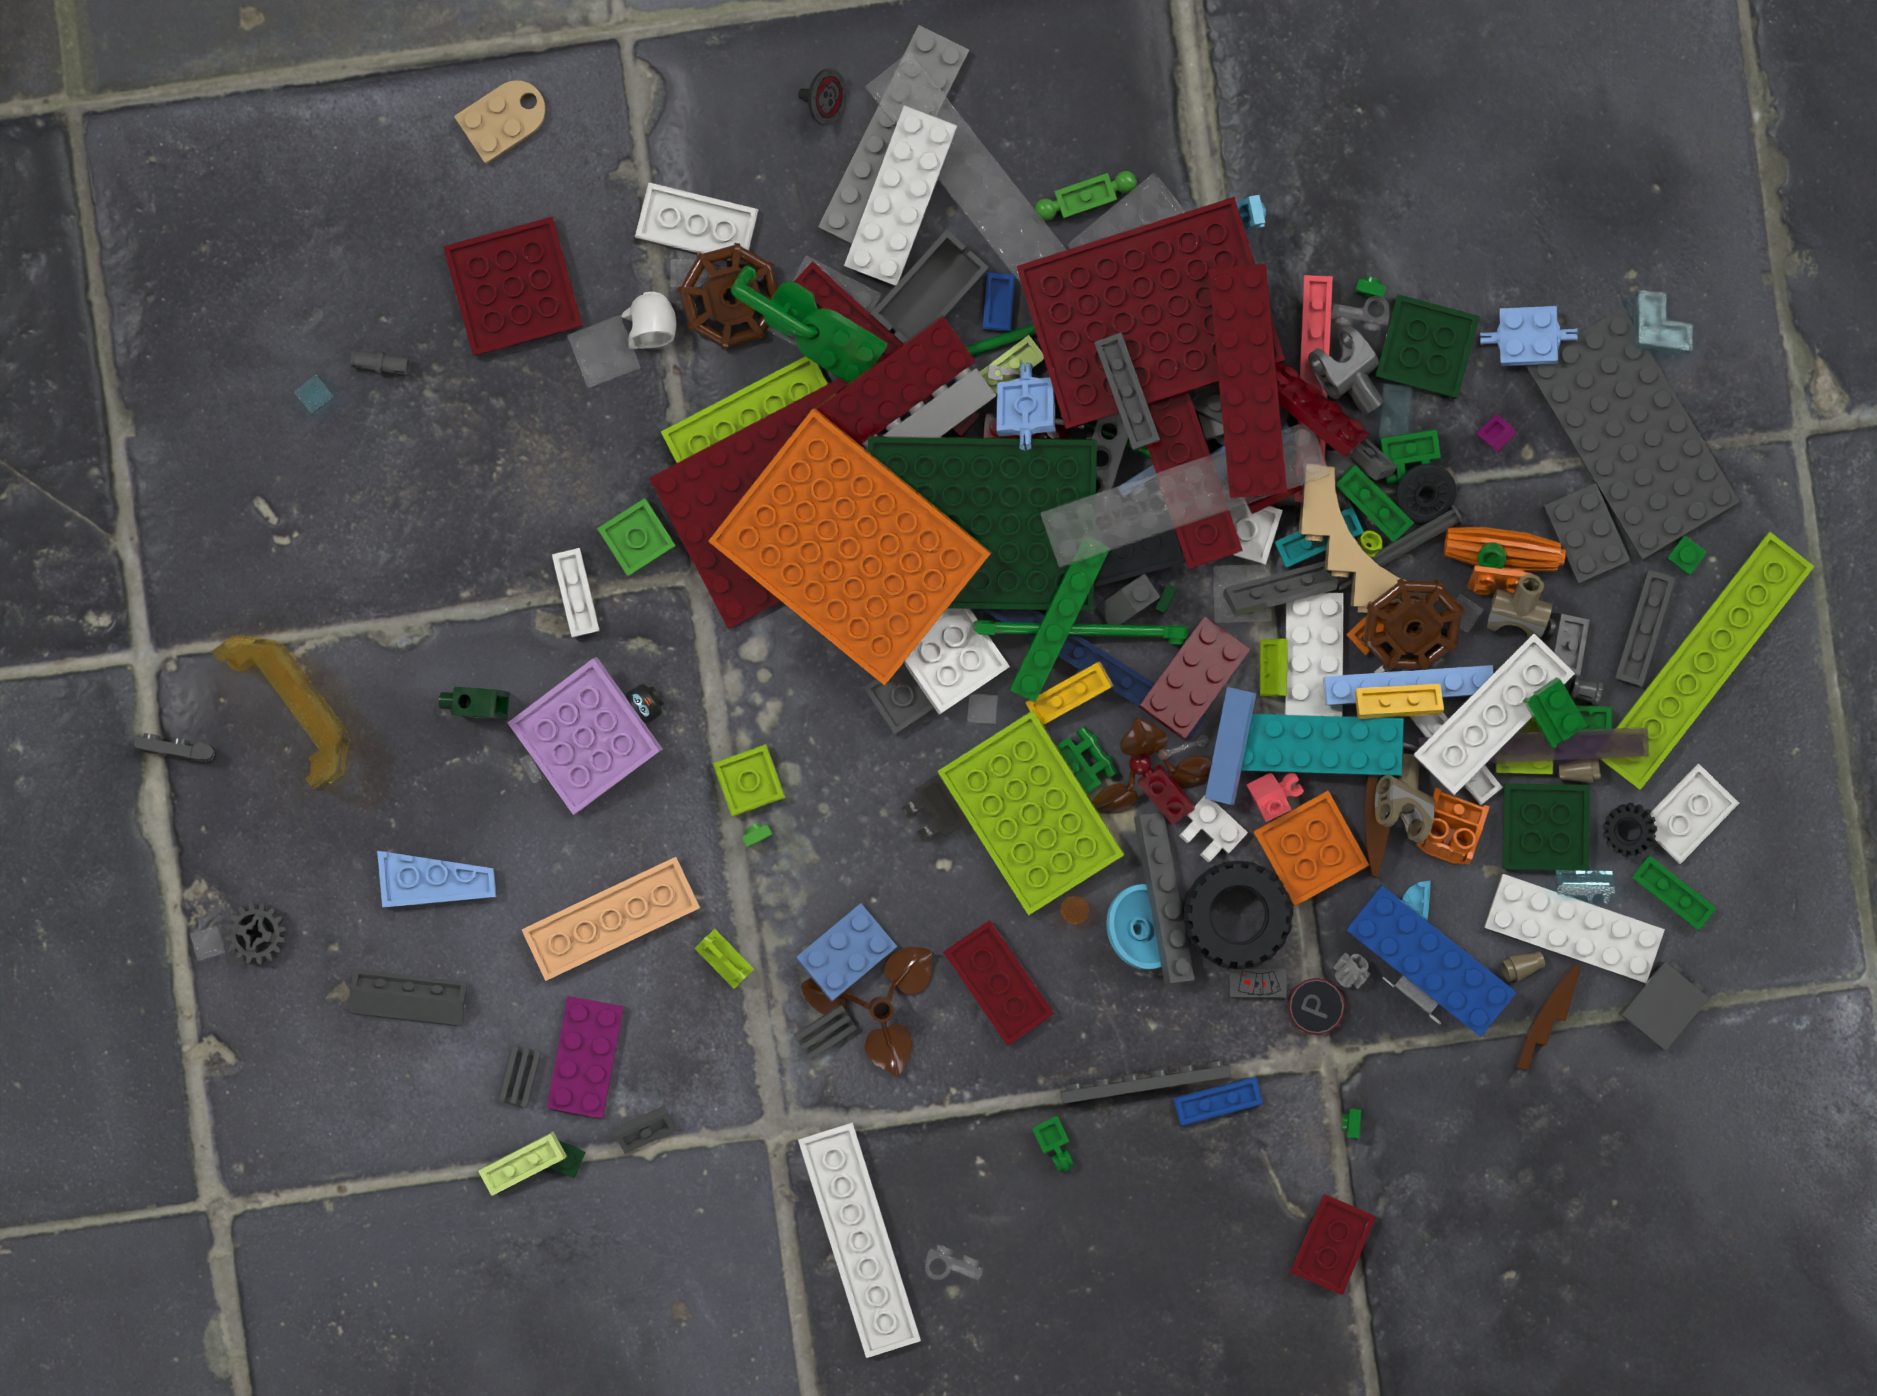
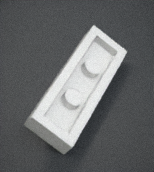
(575, 592)

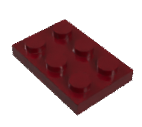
(1332, 1244)

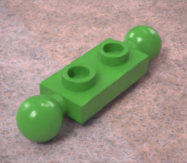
(1086, 195)

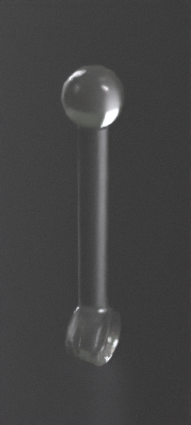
(1202, 741)

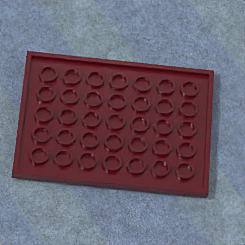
(1148, 288)
(710, 485)

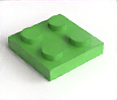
(636, 537)

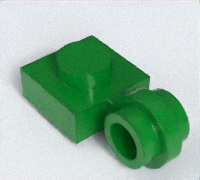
(1052, 1136)

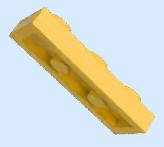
(1070, 693)
(1399, 701)

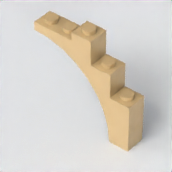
(1322, 517)

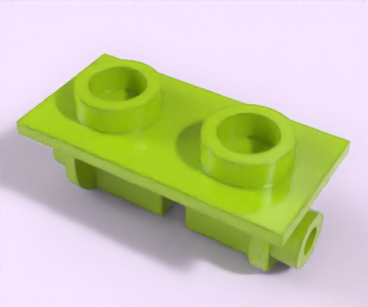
(724, 958)

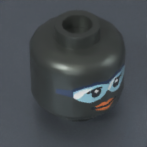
(645, 702)

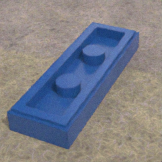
(1218, 1100)

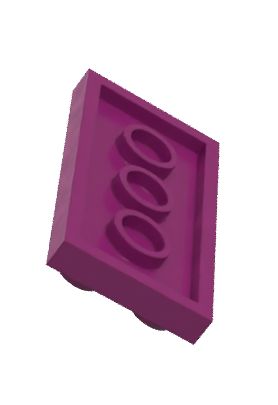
(585, 1057)

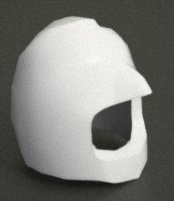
(652, 321)

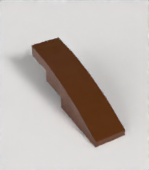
(1374, 833)
(1553, 1007)

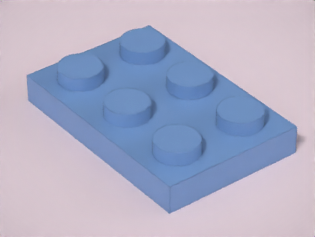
(846, 952)

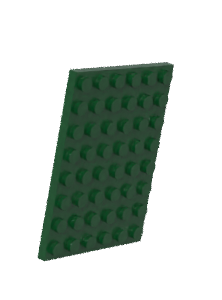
(998, 500)

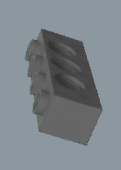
(1114, 448)

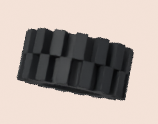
(1619, 843)

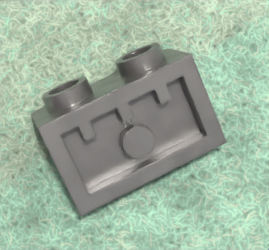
(1567, 639)

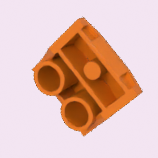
(1454, 829)

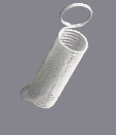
(1416, 1000)

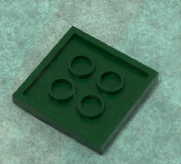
(1427, 346)
(1546, 827)

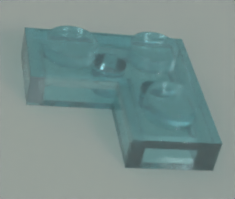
(1654, 330)

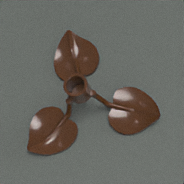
(1147, 739)
(891, 1045)

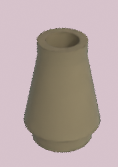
(1580, 771)
(1520, 966)

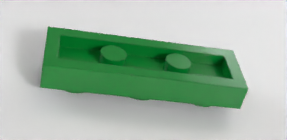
(1373, 502)
(1673, 892)

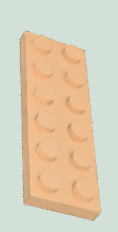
(610, 918)

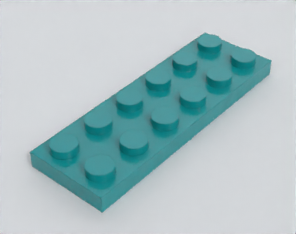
(1324, 745)

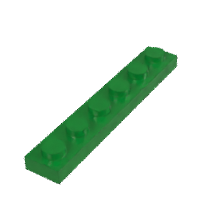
(1055, 626)

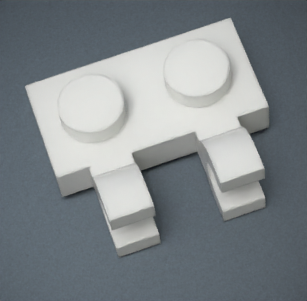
(1217, 825)

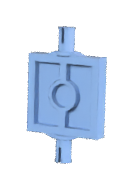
(1528, 336)
(1025, 406)

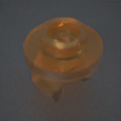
(1074, 910)

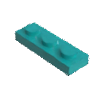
(1296, 549)

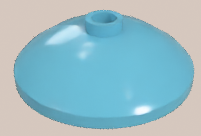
(1127, 910)

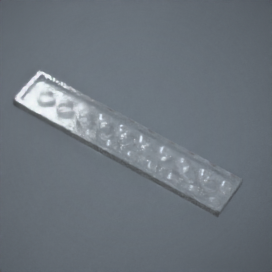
(969, 170)
(1166, 501)

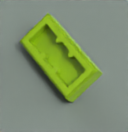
(1273, 667)

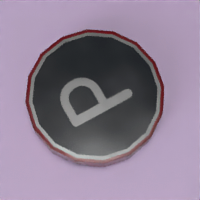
(1316, 1006)

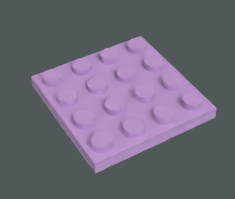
(585, 735)

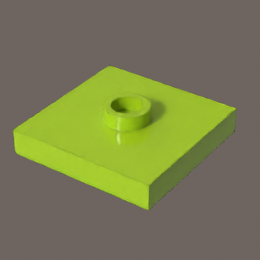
(749, 780)

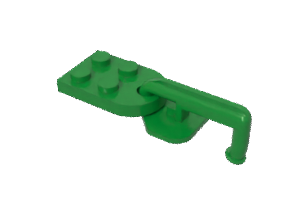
(820, 333)

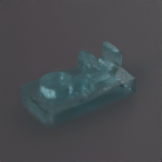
(1585, 882)

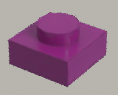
(1496, 433)

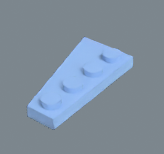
(426, 880)

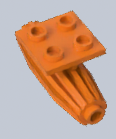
(1523, 551)

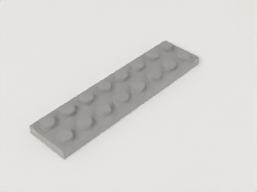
(942, 62)

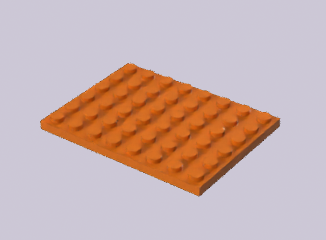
(849, 546)

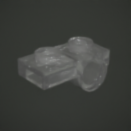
(1347, 315)
(966, 1266)

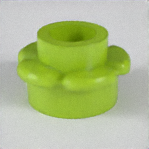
(1373, 540)

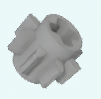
(1351, 970)

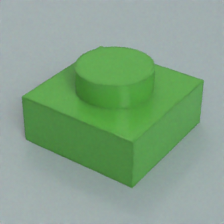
(756, 833)

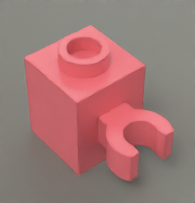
(1271, 796)

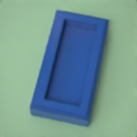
(998, 302)

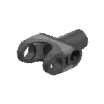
(1350, 371)

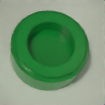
(1492, 555)

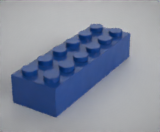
(1431, 960)

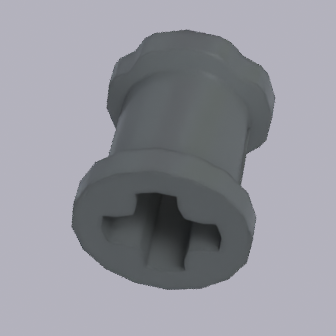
(1586, 690)

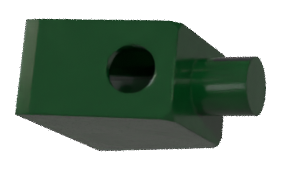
(484, 702)

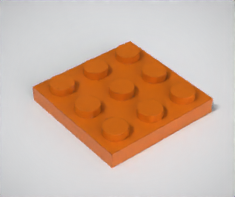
(1311, 848)

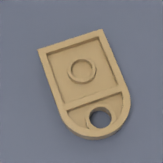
(499, 119)

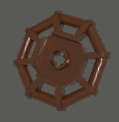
(713, 293)
(1408, 611)

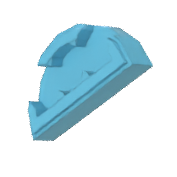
(1418, 897)

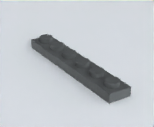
(1164, 898)
(1157, 1079)

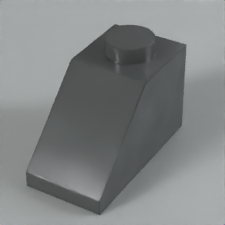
(1128, 601)

